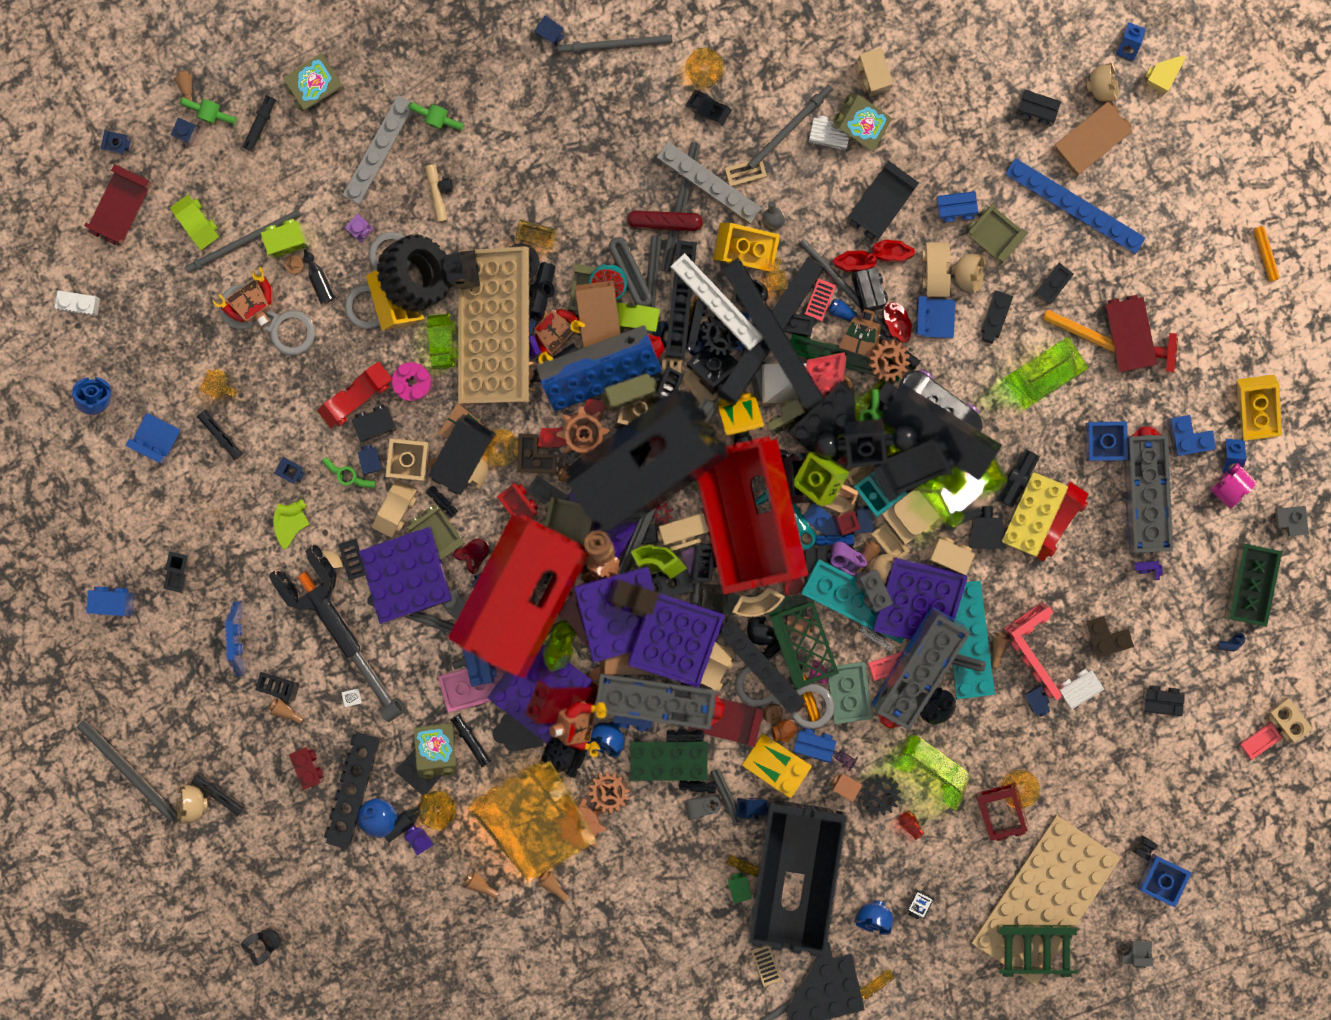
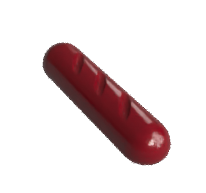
(664, 220)

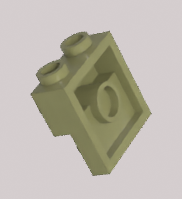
(791, 413)

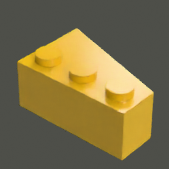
(389, 314)

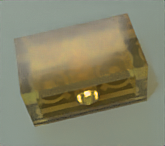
(536, 234)

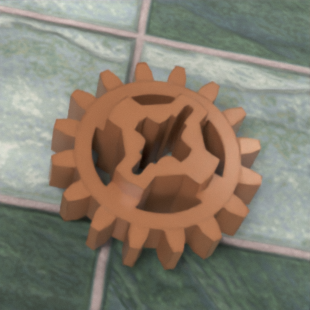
(893, 354)
(602, 788)

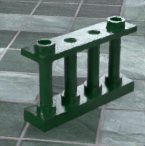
(1046, 933)

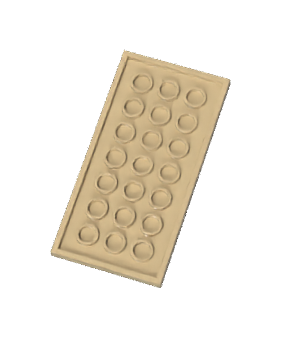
(495, 329)
(1049, 889)

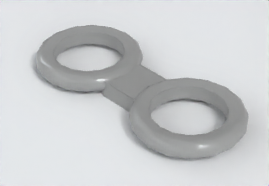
(365, 288)
(275, 321)
(771, 698)

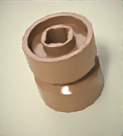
(599, 547)

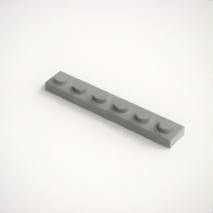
(378, 150)
(708, 182)

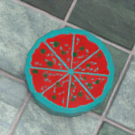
(609, 273)

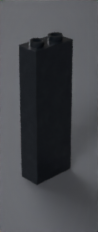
(967, 445)

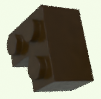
(530, 460)
(639, 599)
(1105, 642)

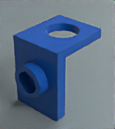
(1132, 37)
(1234, 453)

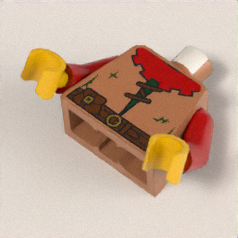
(250, 301)
(555, 332)
(576, 725)

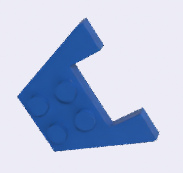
(233, 645)

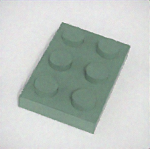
(850, 693)

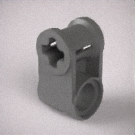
(698, 806)

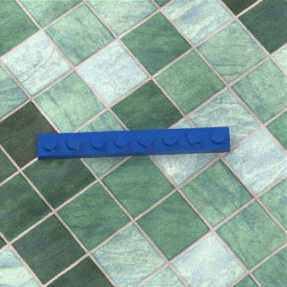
(1075, 206)

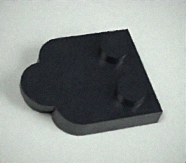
(515, 735)

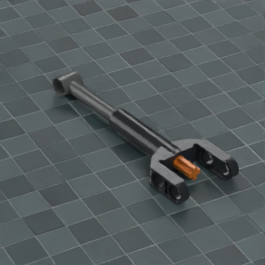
(319, 600)

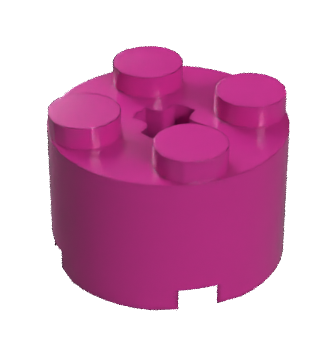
(406, 372)
(1233, 486)

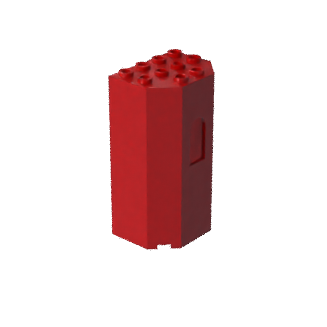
(748, 545)
(497, 617)

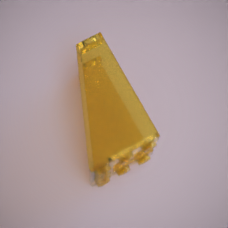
(533, 820)

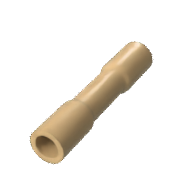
(438, 205)

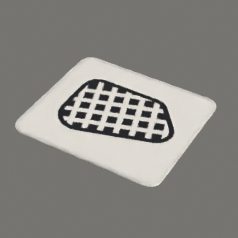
(351, 697)

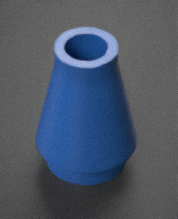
(841, 310)

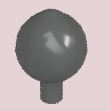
(773, 217)

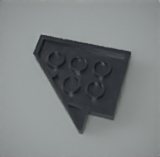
(827, 418)
(827, 990)

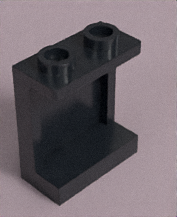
(792, 467)

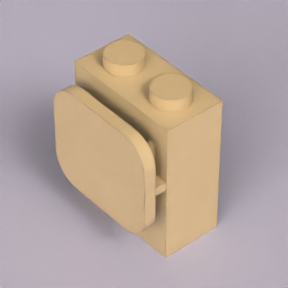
(910, 516)
(682, 532)

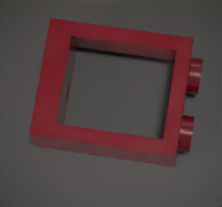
(997, 794)

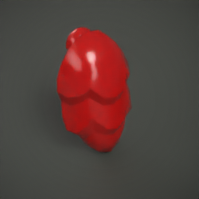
(892, 251)
(855, 261)
(897, 322)

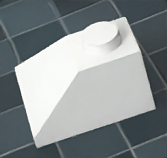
(775, 385)

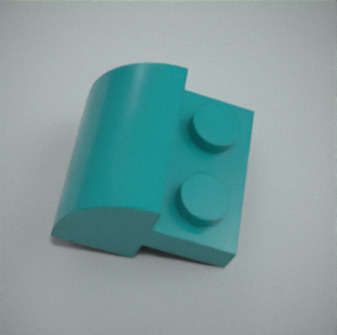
(874, 494)

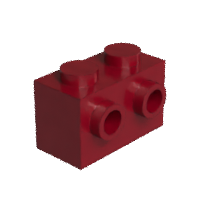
(306, 767)

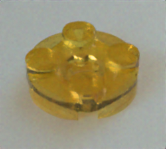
(700, 77)
(511, 449)
(1031, 786)
(427, 810)

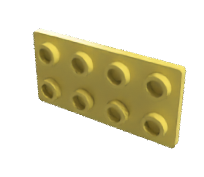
(1035, 514)

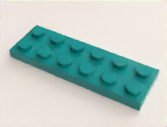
(838, 592)
(971, 613)

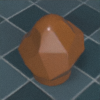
(784, 730)

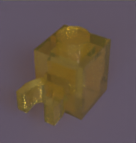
(775, 278)
(215, 384)

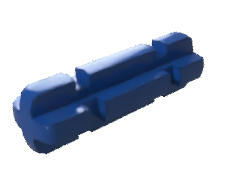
(831, 539)

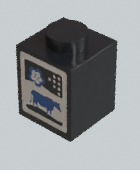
(919, 904)

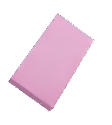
(459, 693)

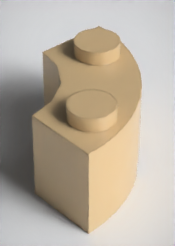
(937, 269)
(394, 509)
(759, 604)
(718, 663)

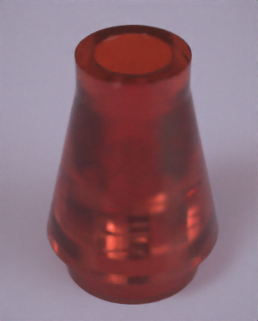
(910, 823)

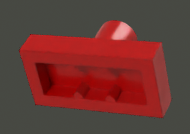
(1169, 352)

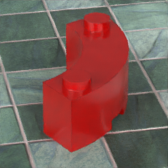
(363, 389)
(548, 435)
(1072, 503)

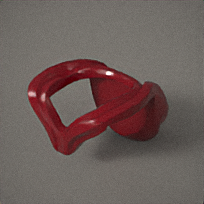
(476, 550)

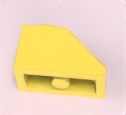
(1164, 73)

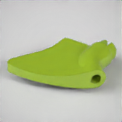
(289, 521)

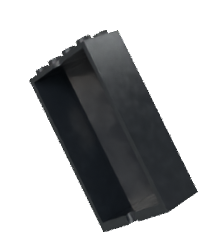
(620, 492)
(802, 842)

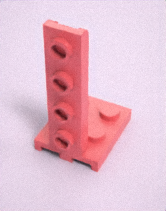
(827, 370)
(1025, 625)

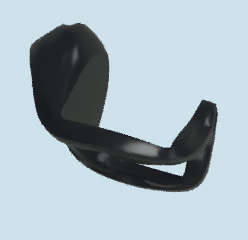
(271, 940)

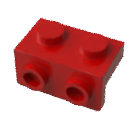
(516, 501)

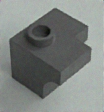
(1293, 519)
(1138, 953)

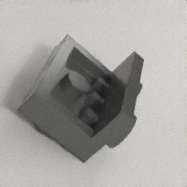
(874, 590)

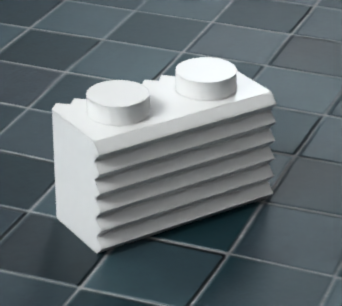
(825, 135)
(77, 303)
(1080, 689)

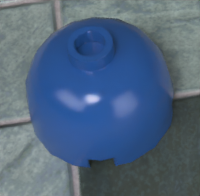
(91, 395)
(608, 738)
(377, 818)
(874, 917)

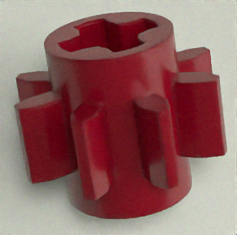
(659, 508)

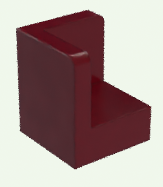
(846, 522)

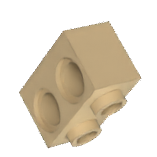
(1292, 717)

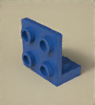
(935, 318)
(154, 438)

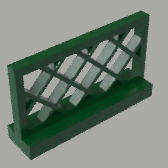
(788, 651)

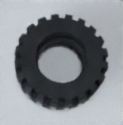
(398, 283)

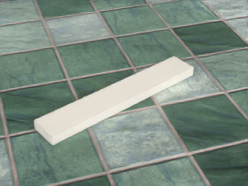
(717, 302)

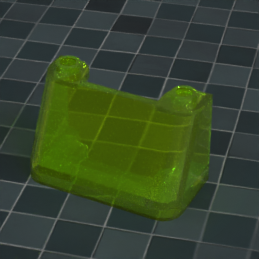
(954, 492)
(917, 751)

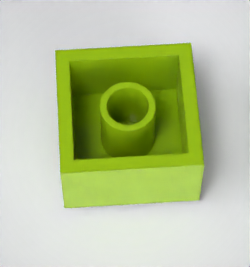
(284, 239)
(820, 478)

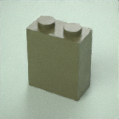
(628, 392)

